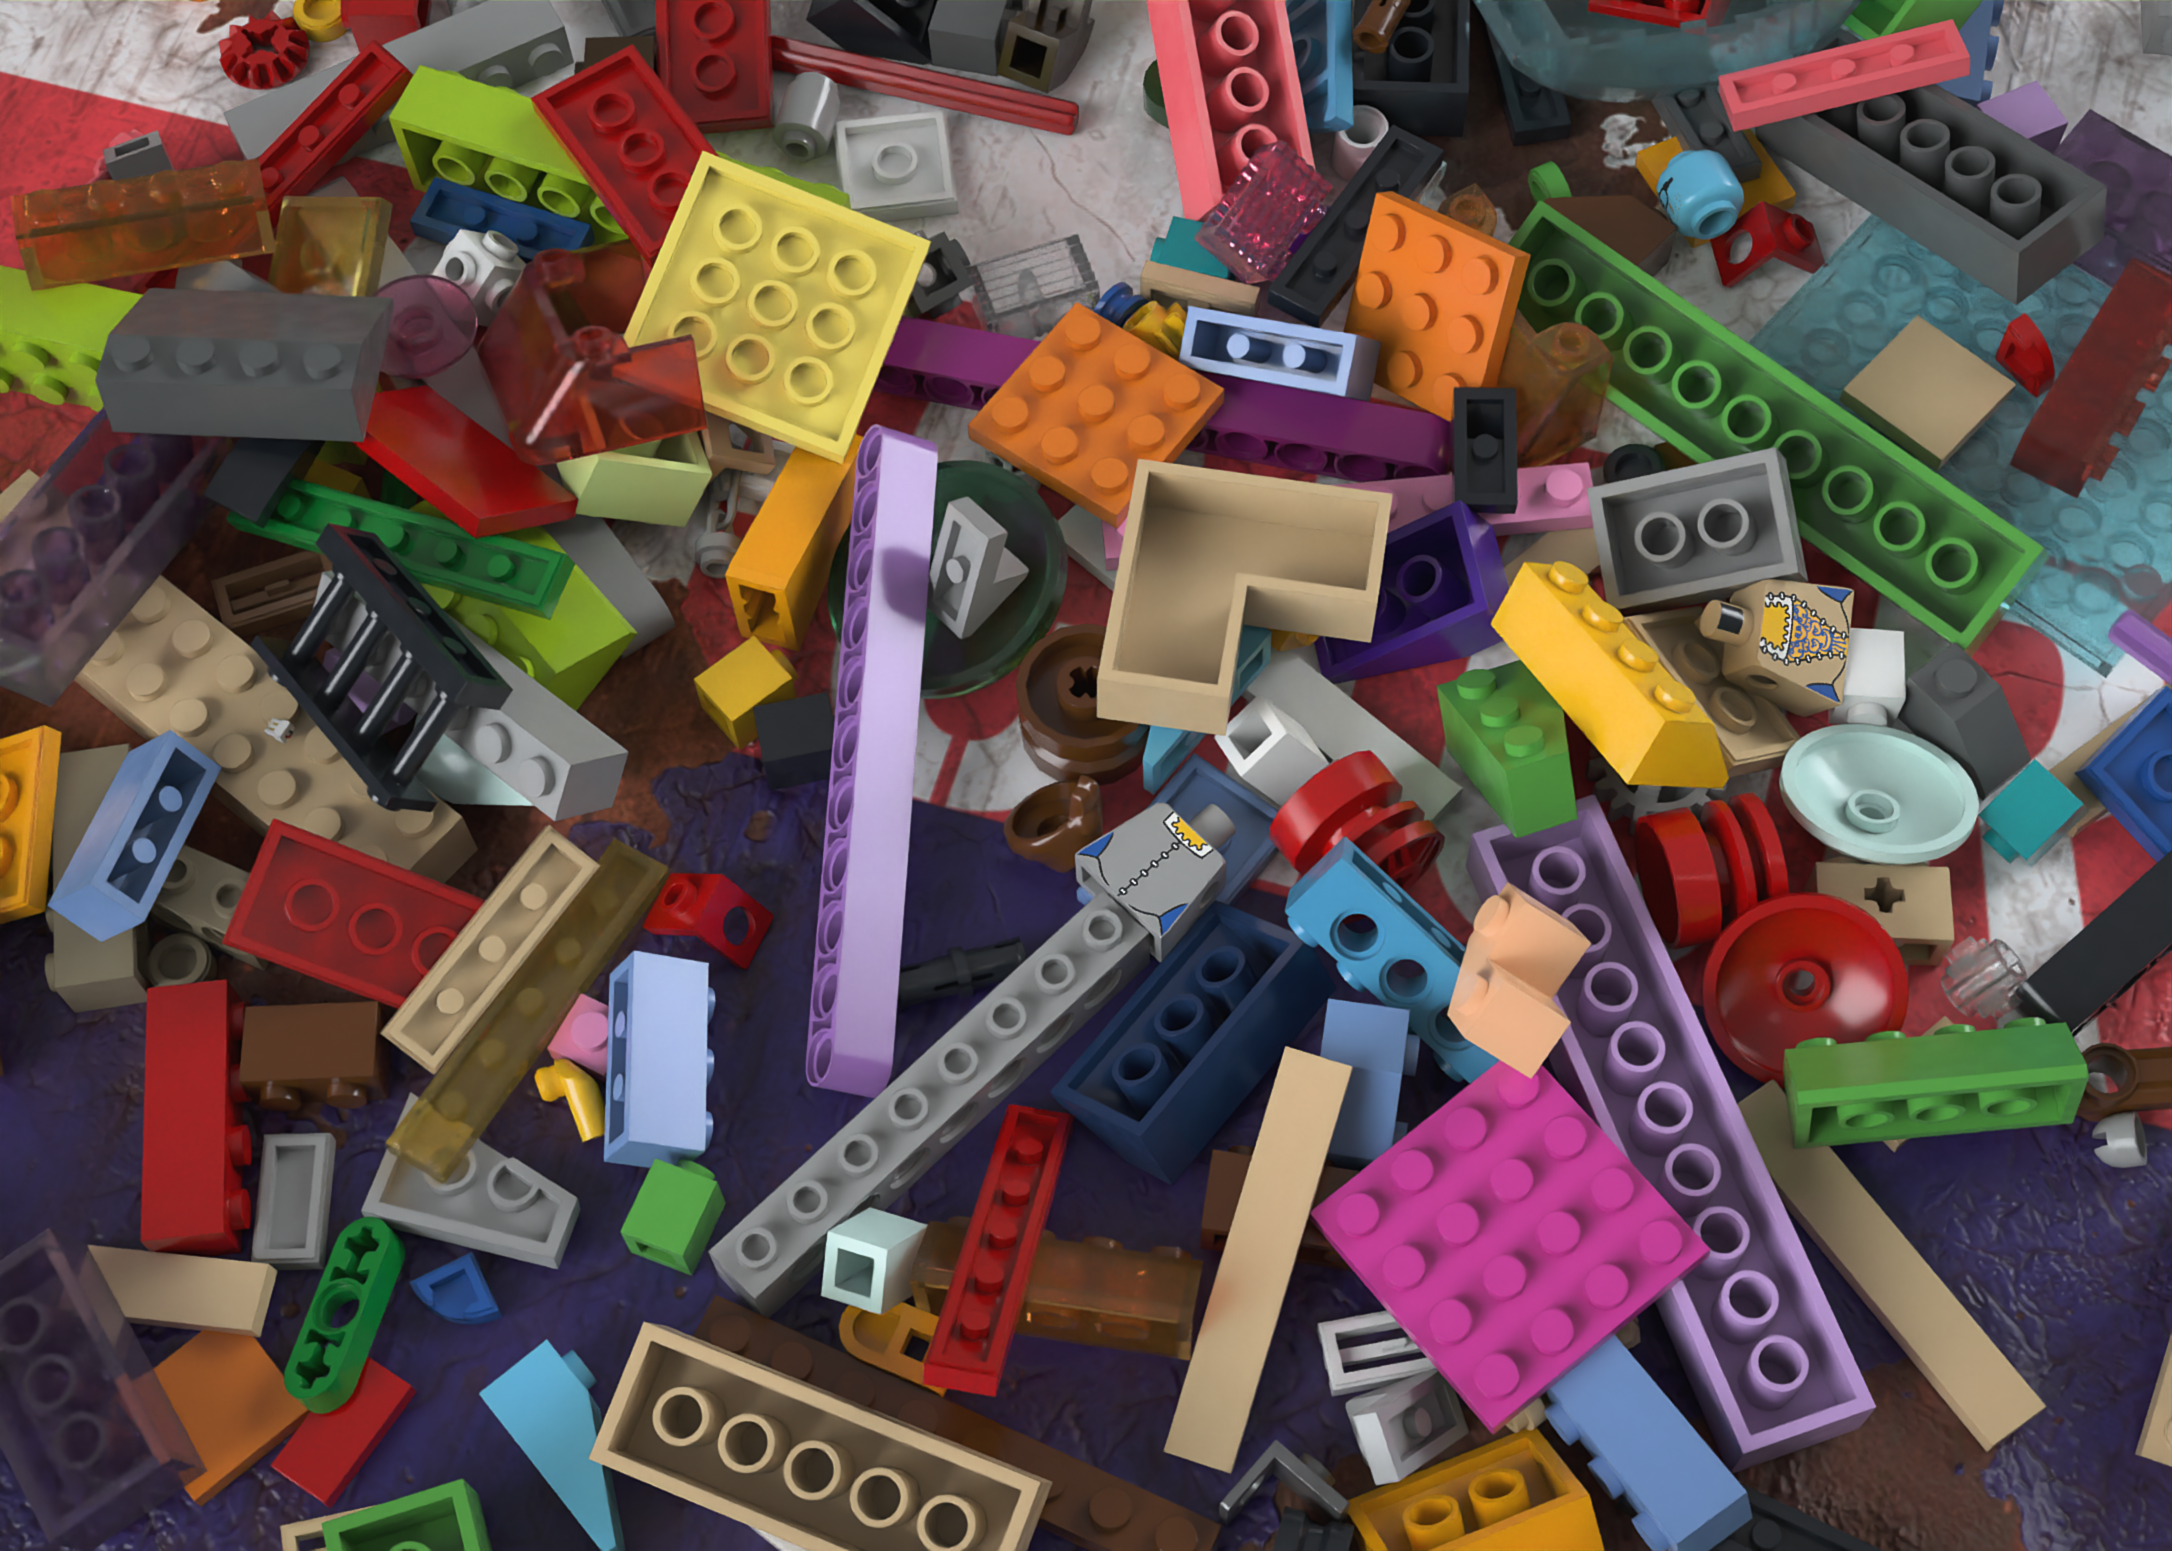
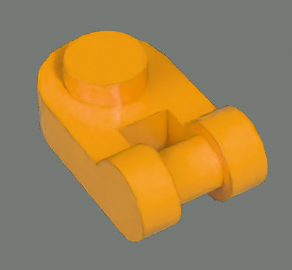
(885, 1337)

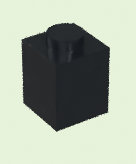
(796, 740)

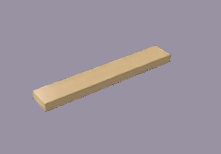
(1258, 1260)
(1891, 1276)

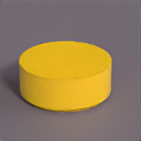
(319, 19)

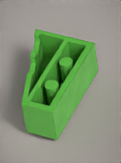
(1511, 745)

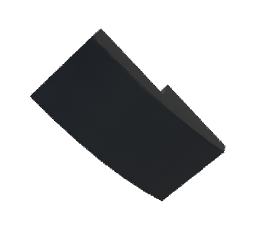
(258, 475)

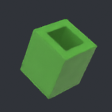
(674, 1214)

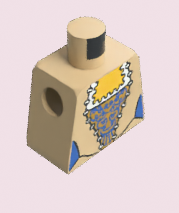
(1785, 642)

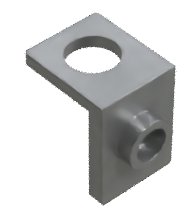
(1302, 1475)

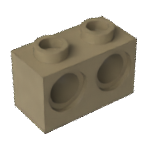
(201, 900)

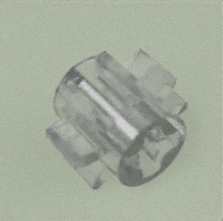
(1983, 978)

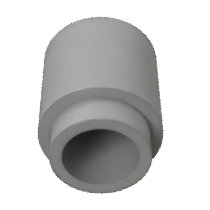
(807, 116)

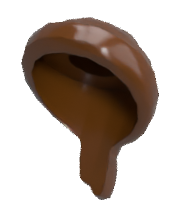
(1056, 822)

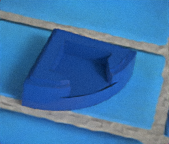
(458, 1292)

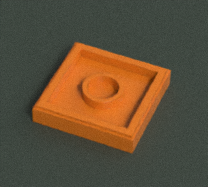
(229, 1405)

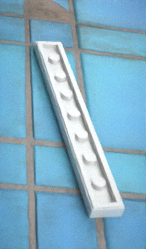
(1296, 688)

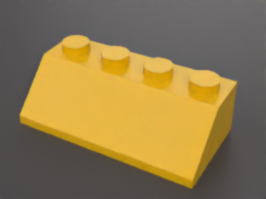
(1608, 680)

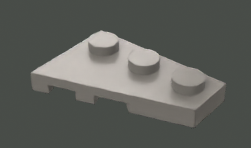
(483, 1205)

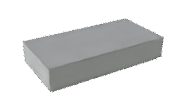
(294, 1201)

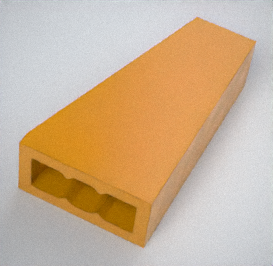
(791, 547)

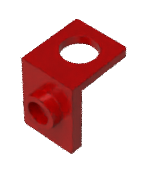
(1773, 235)
(697, 907)

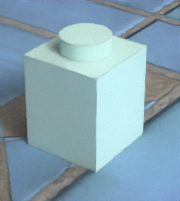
(871, 1260)

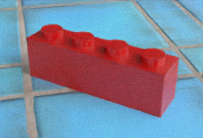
(194, 1121)

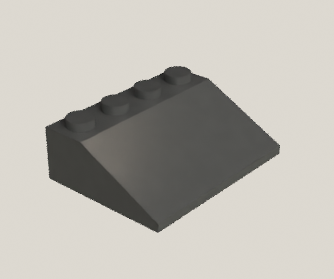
(245, 364)

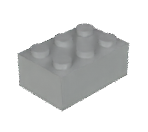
(1696, 532)

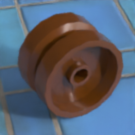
(1060, 711)

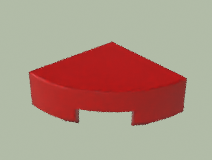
(2027, 356)

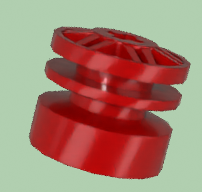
(1357, 801)
(1707, 869)

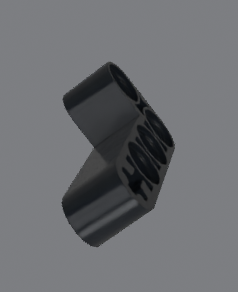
(2105, 955)

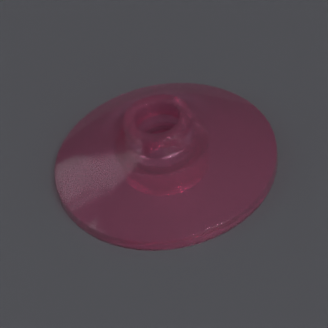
(429, 308)

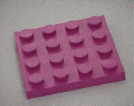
(1508, 1238)

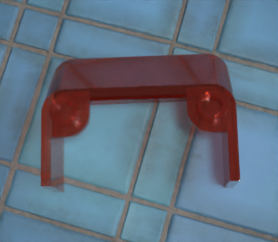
(567, 373)

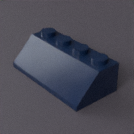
(1195, 1039)

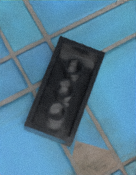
(1422, 73)

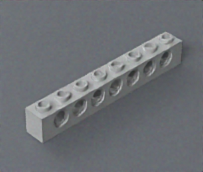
(933, 1103)

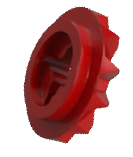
(264, 69)

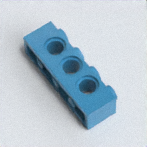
(1353, 884)

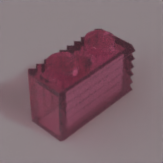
(1265, 213)

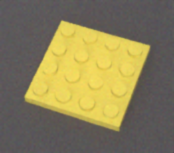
(782, 303)

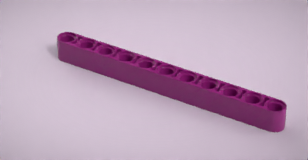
(1253, 425)

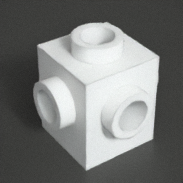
(483, 267)

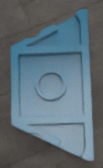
(1323, 61)

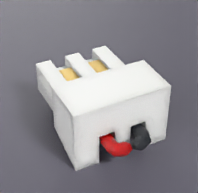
(280, 730)

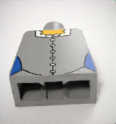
(1160, 869)

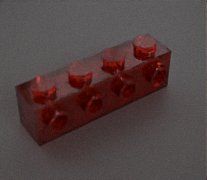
(2101, 384)

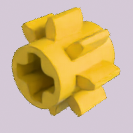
(1159, 327)

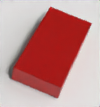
(336, 1444)

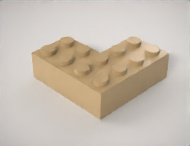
(1224, 554)

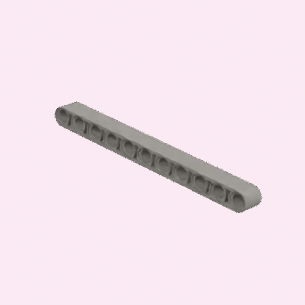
(584, 537)

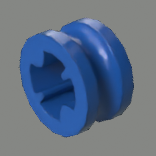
(1119, 304)

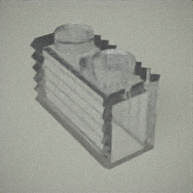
(1032, 287)

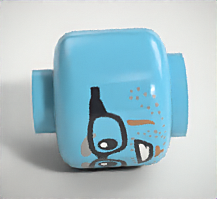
(1700, 194)

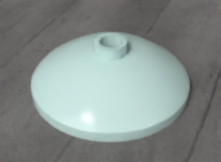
(1878, 794)

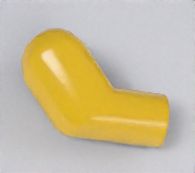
(581, 1092)

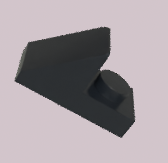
(1484, 449)

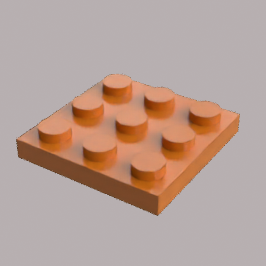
(1435, 302)
(1091, 409)

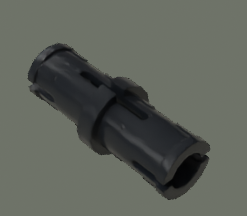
(959, 972)

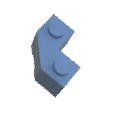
(1380, 1052)

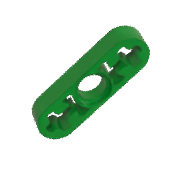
(351, 1343)

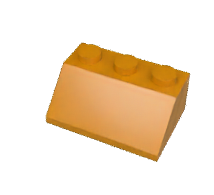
(1488, 1499)

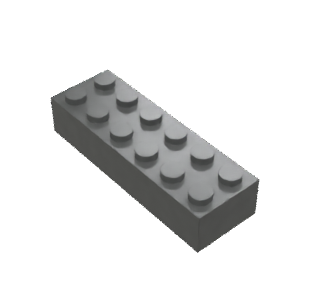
(1950, 182)

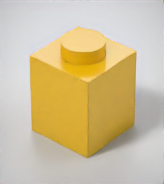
(741, 681)

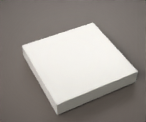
(897, 165)

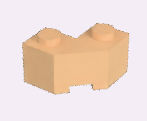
(1510, 977)

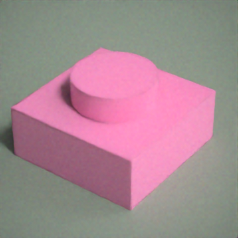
(584, 1037)

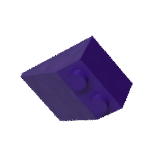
(1433, 600)

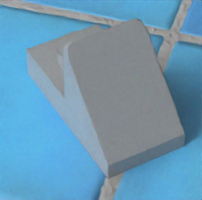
(971, 568)
(1406, 1424)

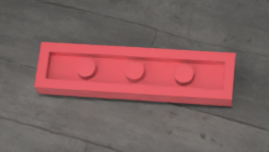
(1844, 75)

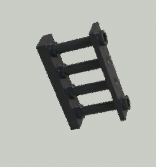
(428, 643)

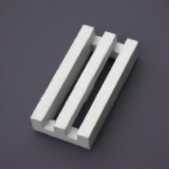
(1371, 1378)

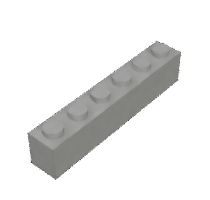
(488, 43)
(529, 743)

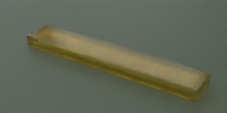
(527, 1013)

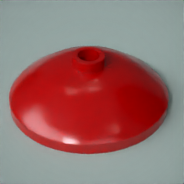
(1854, 991)

